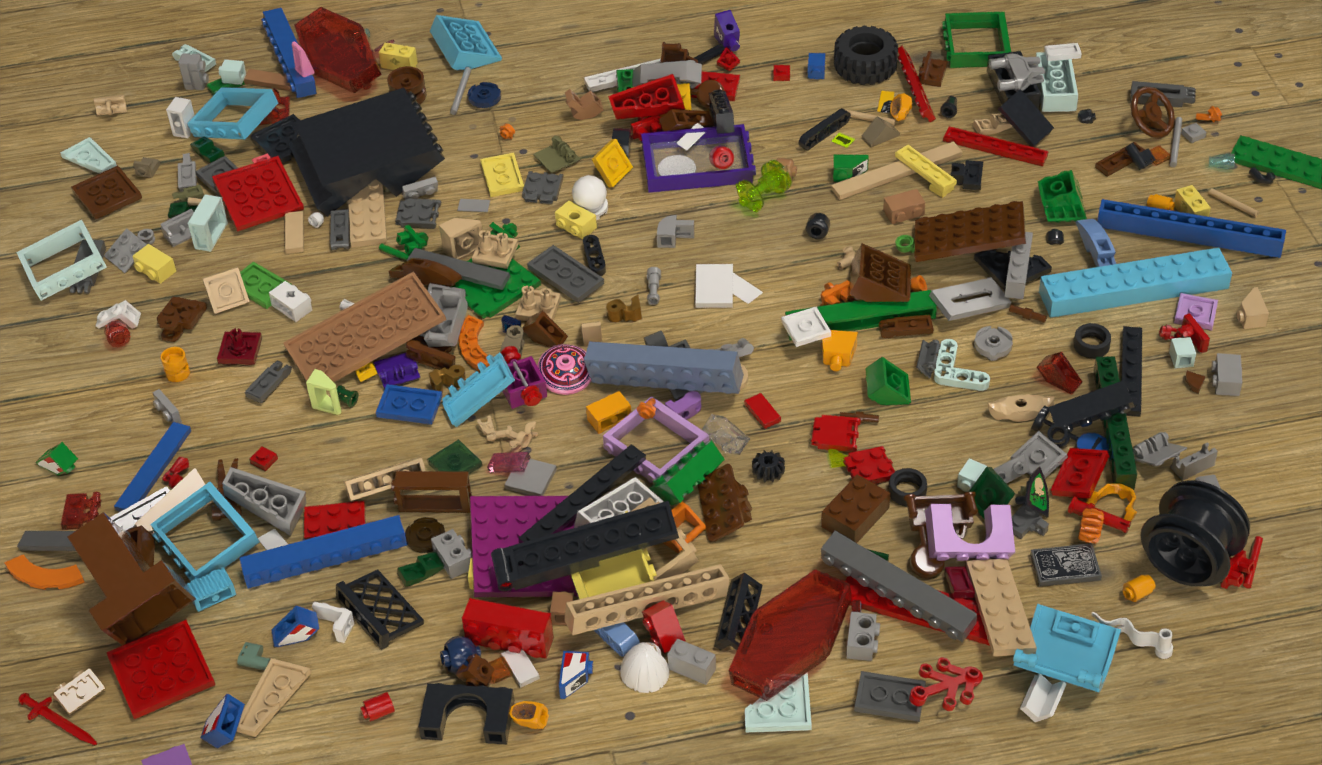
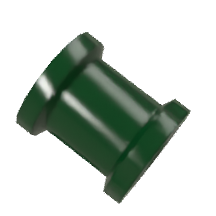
(350, 394)

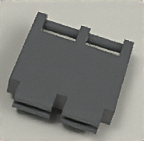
(542, 187)
(418, 213)

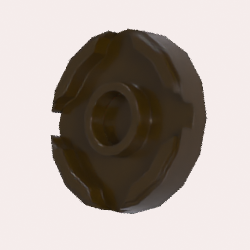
(420, 533)

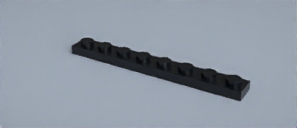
(586, 494)

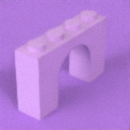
(946, 544)

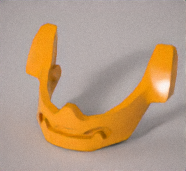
(1123, 492)

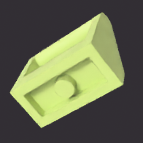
(317, 386)

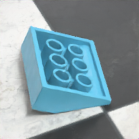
(463, 42)

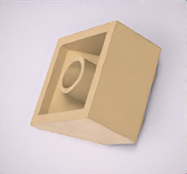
(460, 237)

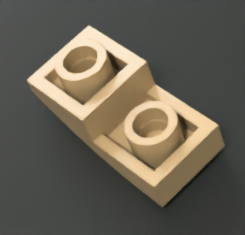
(996, 124)

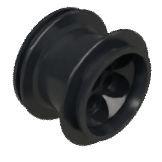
(1195, 533)

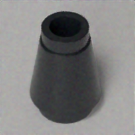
(949, 107)

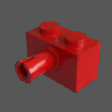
(662, 625)

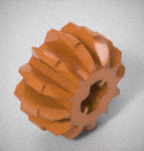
(1091, 525)

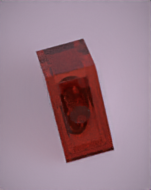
(1059, 372)

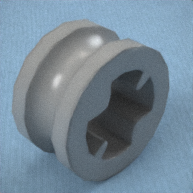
(148, 233)

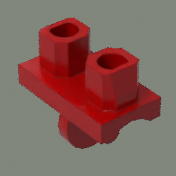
(646, 125)
(1238, 564)

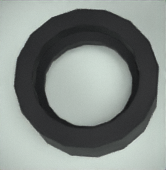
(1092, 330)
(906, 475)

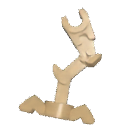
(521, 439)

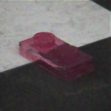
(508, 462)

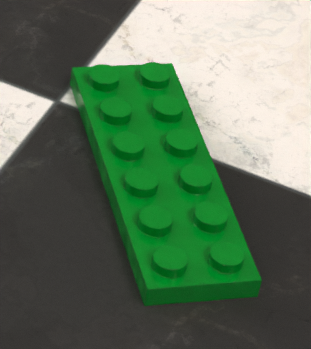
(1279, 161)

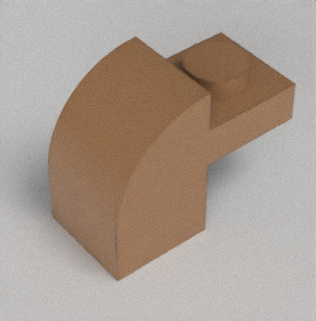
(584, 107)

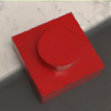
(781, 73)
(263, 458)

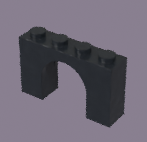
(443, 699)

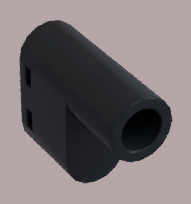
(1141, 159)

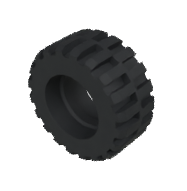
(865, 55)

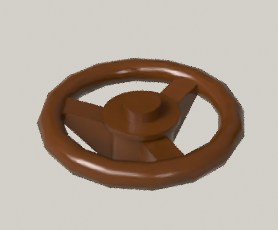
(1151, 113)

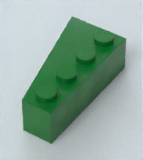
(687, 473)

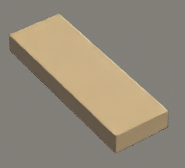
(294, 232)

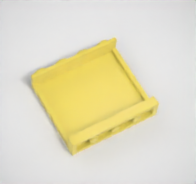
(615, 574)

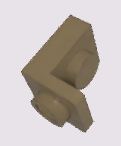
(146, 167)

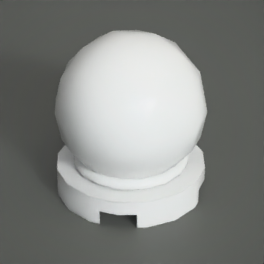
(590, 194)

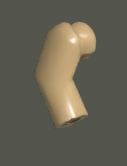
(848, 257)

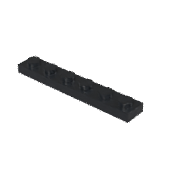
(1132, 366)

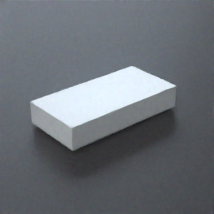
(1062, 52)
(522, 667)

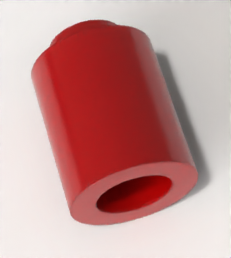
(377, 707)

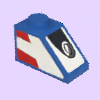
(295, 627)
(574, 672)
(223, 722)

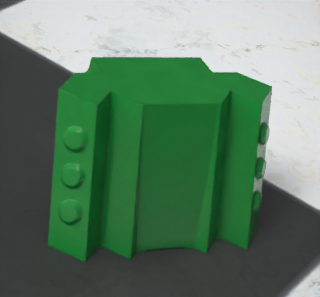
(1062, 197)

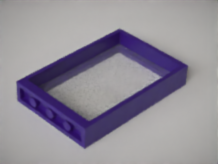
(674, 168)

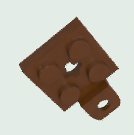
(179, 314)

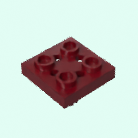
(239, 343)

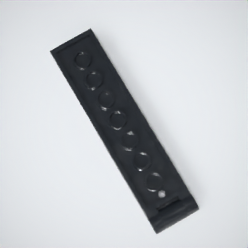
(582, 547)

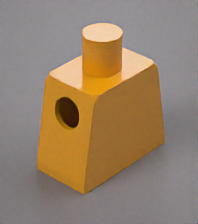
(839, 349)

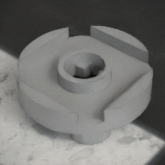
(993, 350)

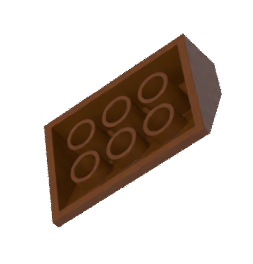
(879, 277)

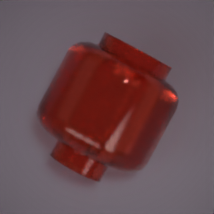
(117, 333)

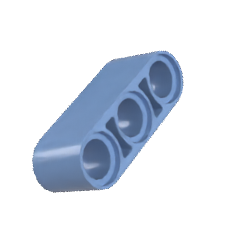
(618, 637)

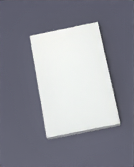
(714, 286)

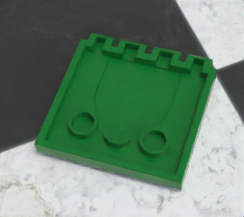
(490, 301)

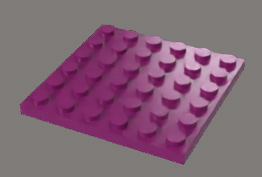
(498, 524)

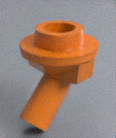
(1214, 114)
(647, 409)

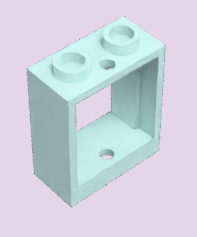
(207, 223)

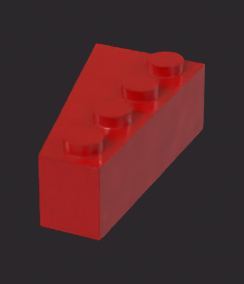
(647, 99)

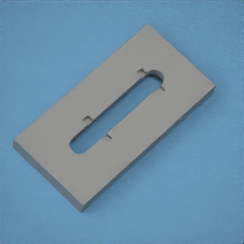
(953, 311)

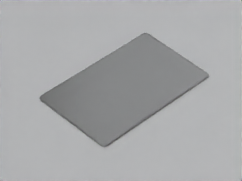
(473, 205)

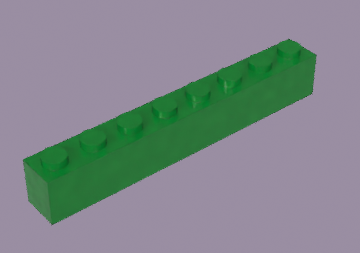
(866, 315)

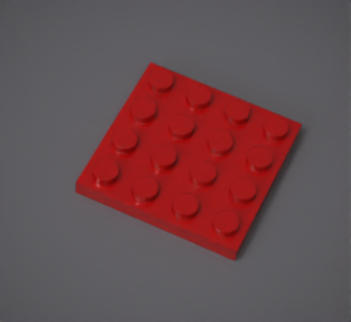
(257, 193)
(160, 669)

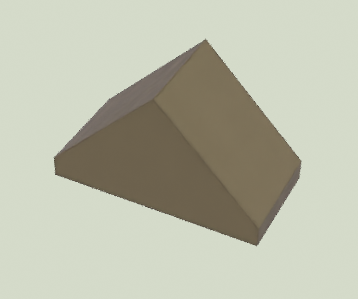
(879, 132)

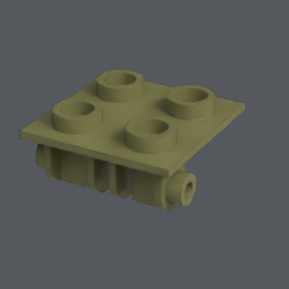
(557, 155)

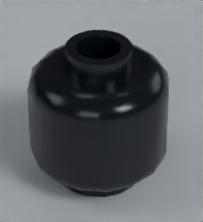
(818, 225)

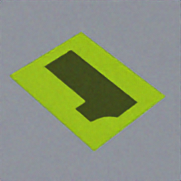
(843, 140)

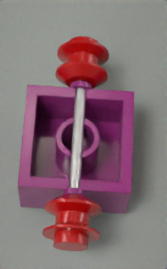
(529, 383)

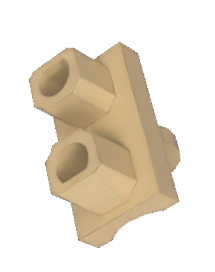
(110, 105)

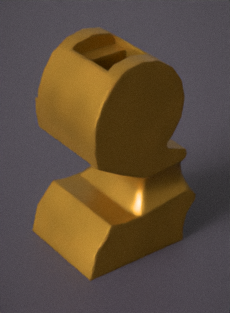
(618, 310)
(447, 377)

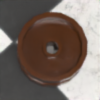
(410, 79)

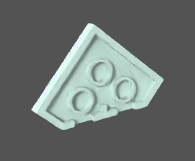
(783, 712)

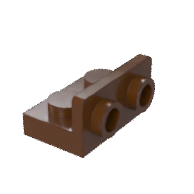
(932, 70)

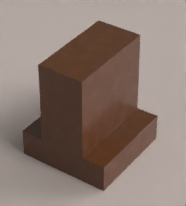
(135, 593)

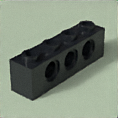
(721, 112)

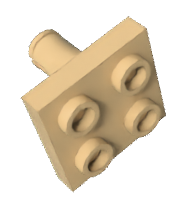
(494, 250)
(536, 301)

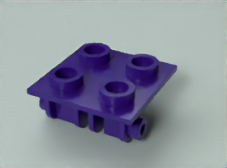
(397, 370)

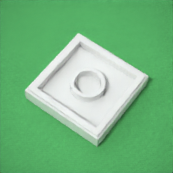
(806, 326)

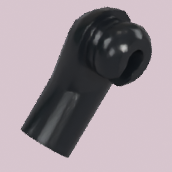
(1260, 178)

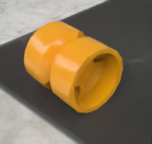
(175, 364)

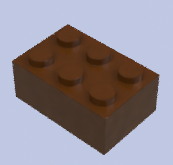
(855, 509)

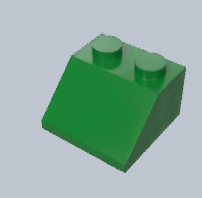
(887, 383)

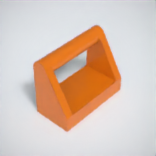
(680, 514)

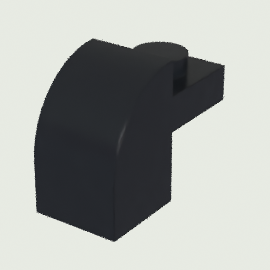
(624, 138)

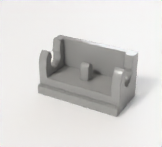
(177, 229)
(1194, 463)

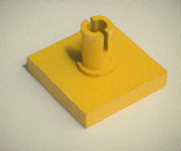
(612, 163)

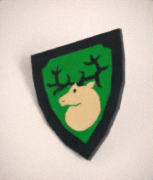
(1036, 494)

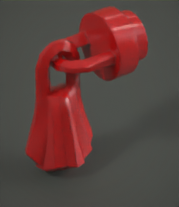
(1184, 331)
(180, 464)

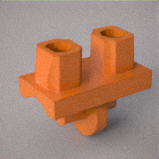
(835, 293)

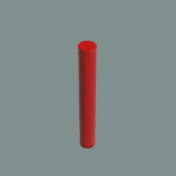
(1254, 557)

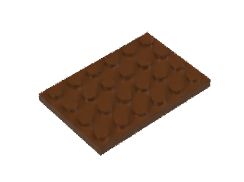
(969, 231)

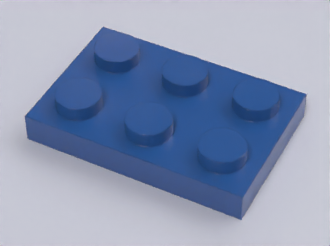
(409, 404)

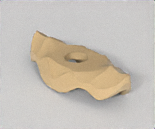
(1007, 409)

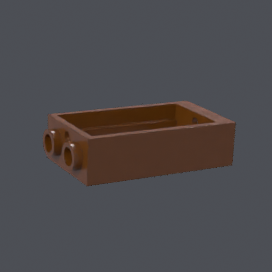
(432, 481)

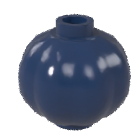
(456, 652)

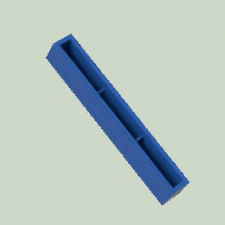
(281, 39)
(323, 551)

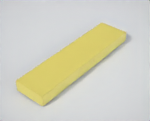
(925, 168)

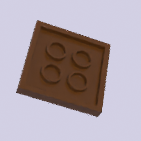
(106, 192)

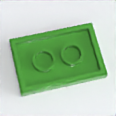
(259, 283)

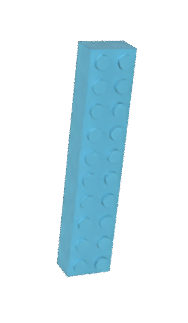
(1134, 282)

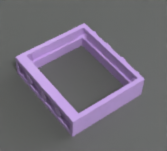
(666, 417)

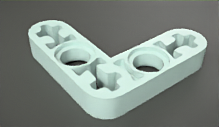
(952, 373)

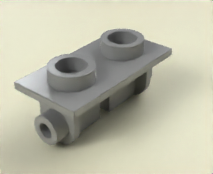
(1013, 468)

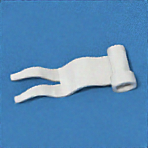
(1160, 640)

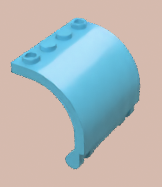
(1070, 648)

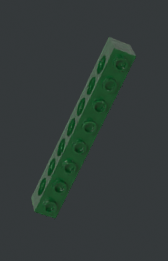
(1116, 428)

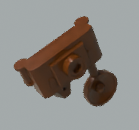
(675, 53)
(963, 510)

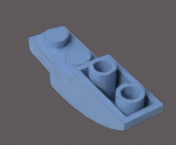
(1096, 242)

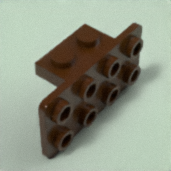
(723, 503)

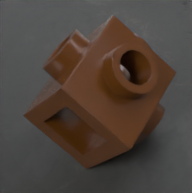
(476, 673)

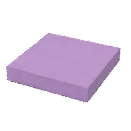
(1200, 308)

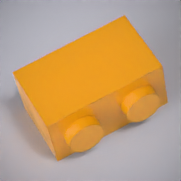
(608, 412)

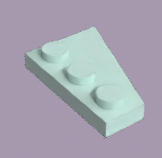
(89, 155)

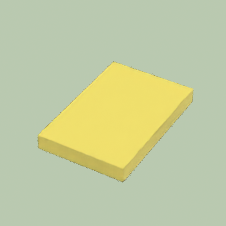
(502, 174)

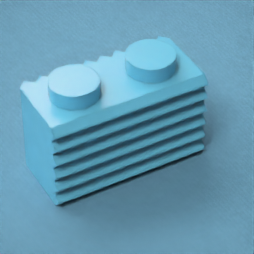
(211, 589)

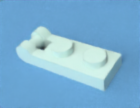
(210, 62)

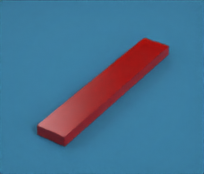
(996, 146)

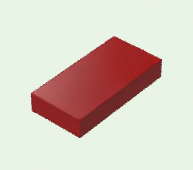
(1199, 338)
(762, 410)

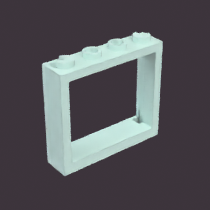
(53, 245)

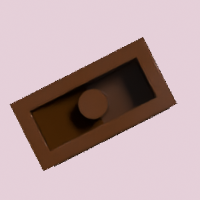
(544, 330)

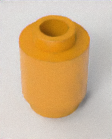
(1160, 202)
(1138, 588)

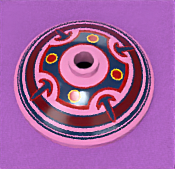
(563, 377)

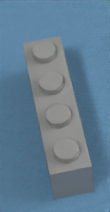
(1018, 269)

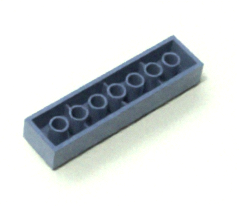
(664, 367)

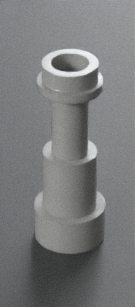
(653, 277)

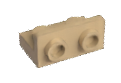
(78, 691)

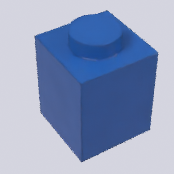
(816, 66)

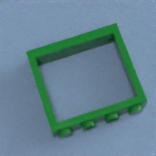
(972, 21)

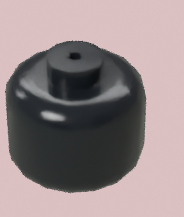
(1086, 116)
(1055, 237)

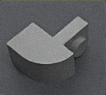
(671, 228)

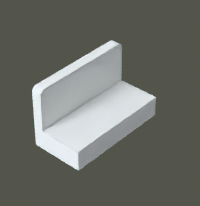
(1042, 698)

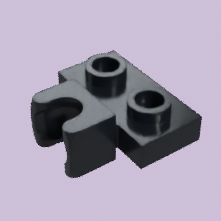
(968, 174)

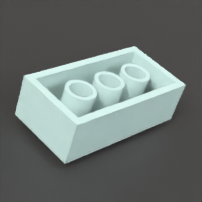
(1059, 85)

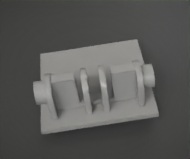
(123, 249)
(1156, 450)

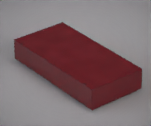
(959, 582)

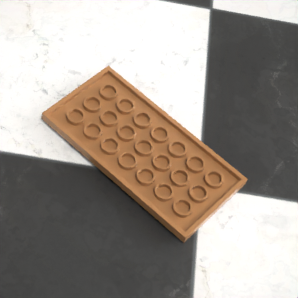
(366, 329)

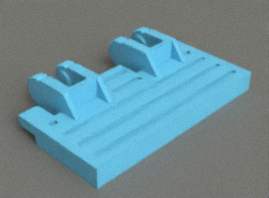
(477, 389)

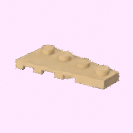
(180, 492)
(271, 693)

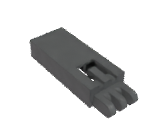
(1175, 93)
(84, 252)

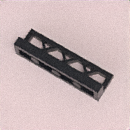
(735, 608)

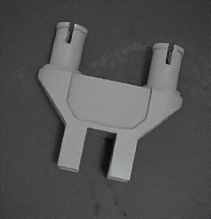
(1020, 69)

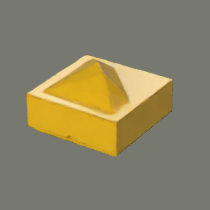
(366, 371)

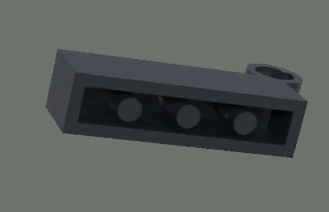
(1088, 408)

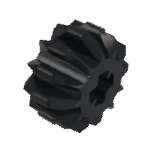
(768, 466)

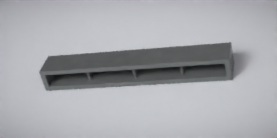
(898, 586)

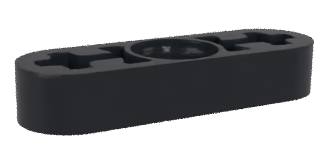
(596, 249)

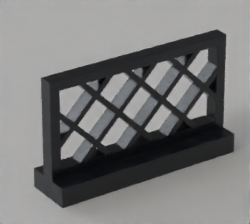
(365, 614)

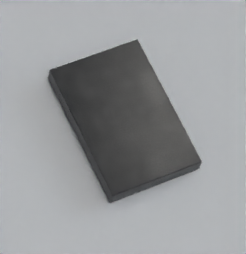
(1025, 118)

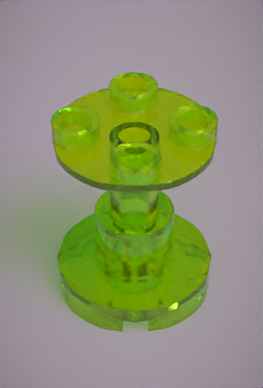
(772, 179)

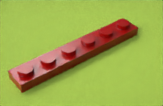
(917, 88)

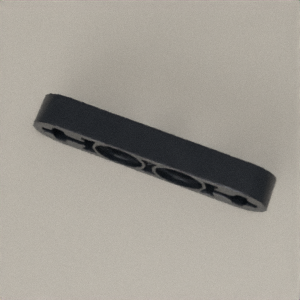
(824, 129)

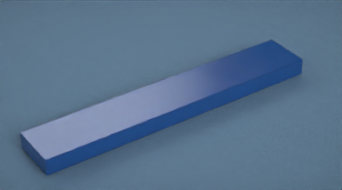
(153, 466)

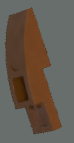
(427, 271)

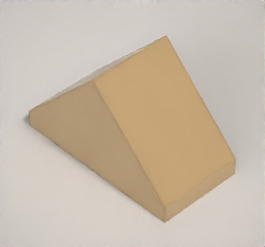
(591, 332)

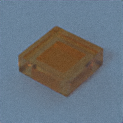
(1160, 155)
(501, 670)

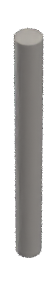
(460, 91)
(1176, 140)

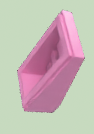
(301, 61)

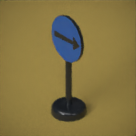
(1085, 441)

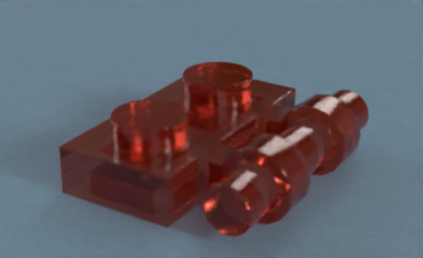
(75, 510)

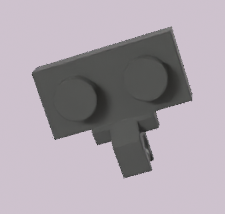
(1028, 520)

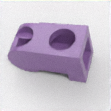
(686, 406)

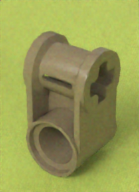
(514, 337)

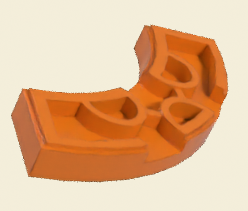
(469, 342)
(41, 577)

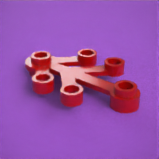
(969, 676)

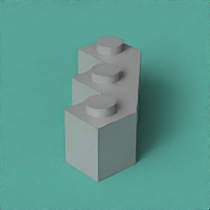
(683, 72)

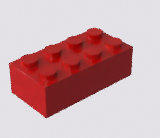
(508, 628)

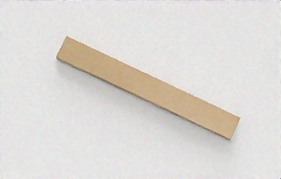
(892, 172)

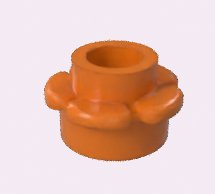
(507, 131)

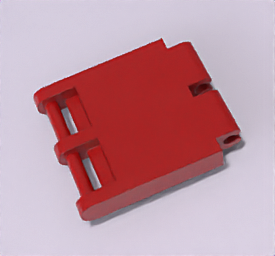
(835, 433)
(870, 464)

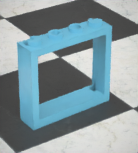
(260, 99)
(186, 509)

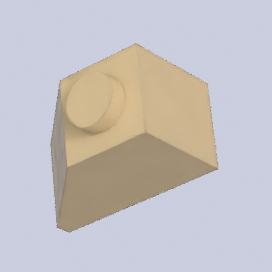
(1253, 310)

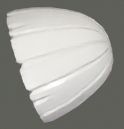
(644, 668)

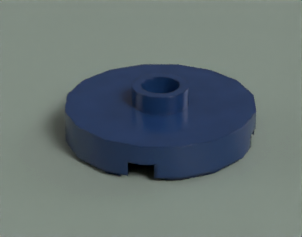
(484, 95)

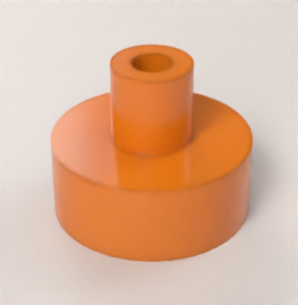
(918, 284)

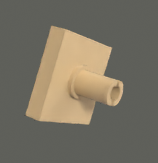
(225, 290)

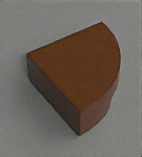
(1195, 381)

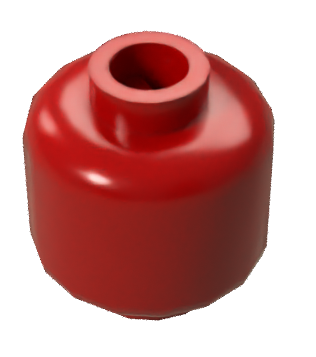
(721, 157)

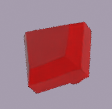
(728, 59)

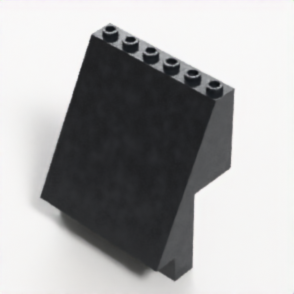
(365, 142)

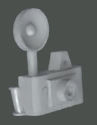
(454, 308)

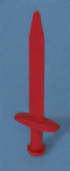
(43, 710)

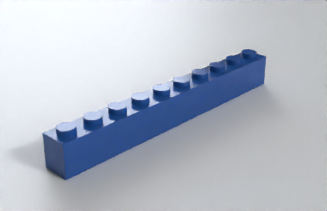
(1191, 228)

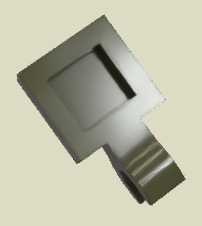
(193, 192)

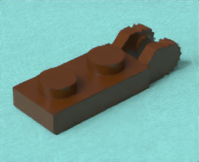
(906, 326)
(429, 356)

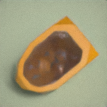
(900, 106)
(530, 714)

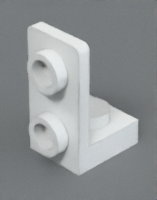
(122, 311)
(341, 617)

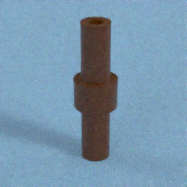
(1028, 313)
(863, 417)

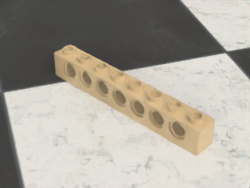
(629, 602)

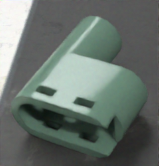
(252, 656)

